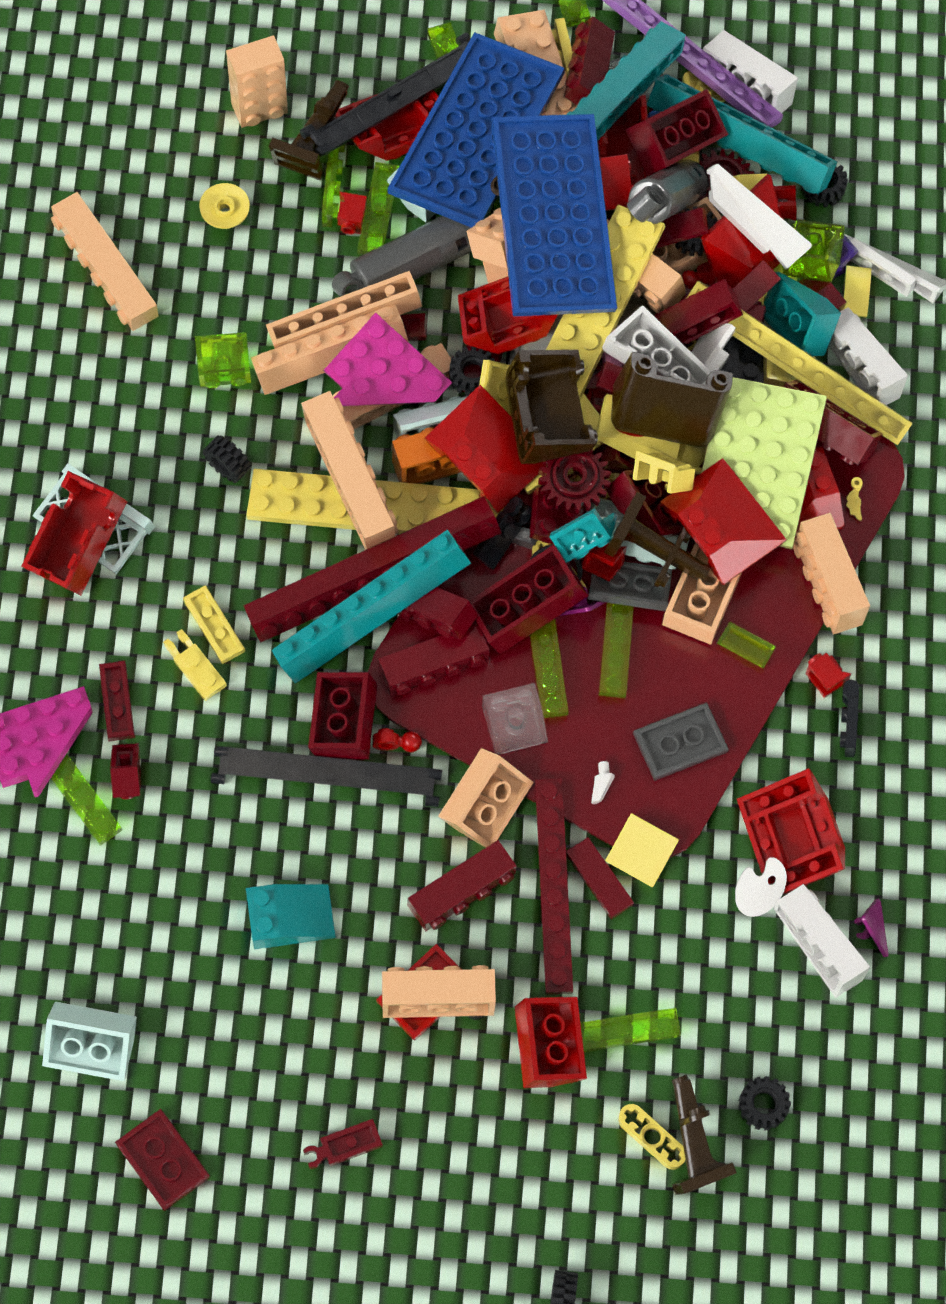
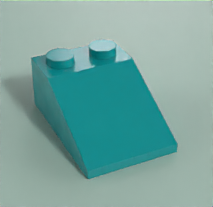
(801, 315)
(289, 914)

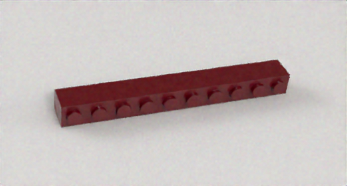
(334, 584)

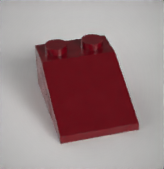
(651, 512)

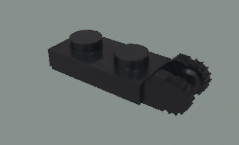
(494, 548)
(850, 717)

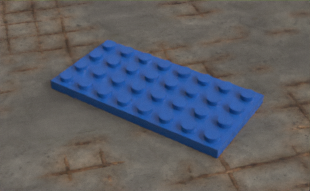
(454, 151)
(553, 215)

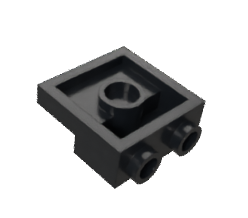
(743, 361)

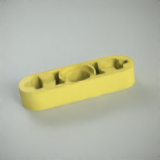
(651, 1148)

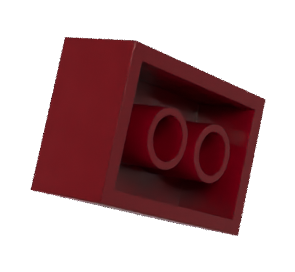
(343, 715)

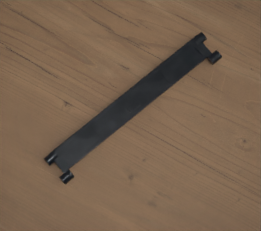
(386, 102)
(327, 771)

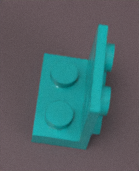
(583, 534)

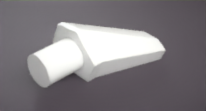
(602, 782)

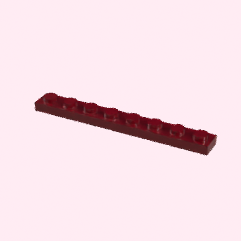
(554, 886)

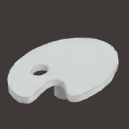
(754, 893)

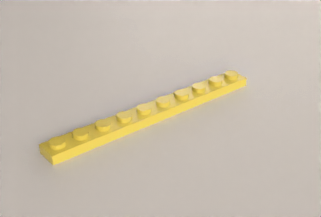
(817, 375)

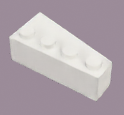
(754, 70)
(648, 336)
(866, 359)
(821, 940)

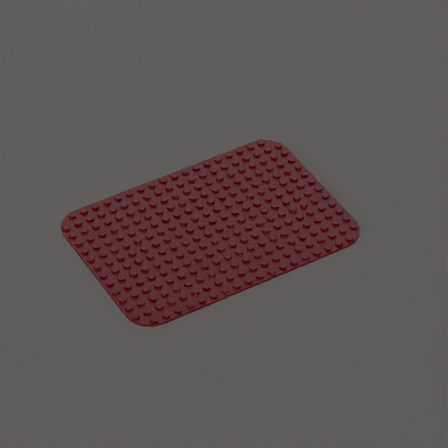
(664, 677)

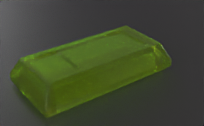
(746, 645)

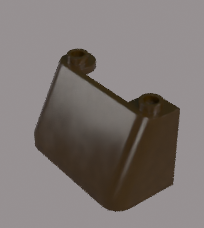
(547, 405)
(666, 405)

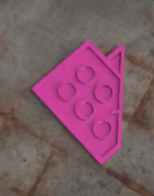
(384, 369)
(39, 736)

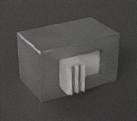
(523, 538)

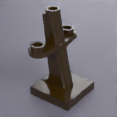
(301, 154)
(641, 535)
(700, 1164)

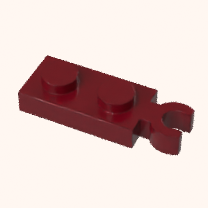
(346, 1144)

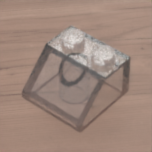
(514, 718)

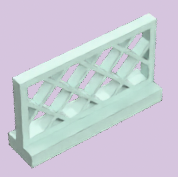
(129, 516)

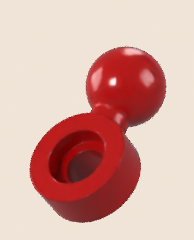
(703, 274)
(388, 740)

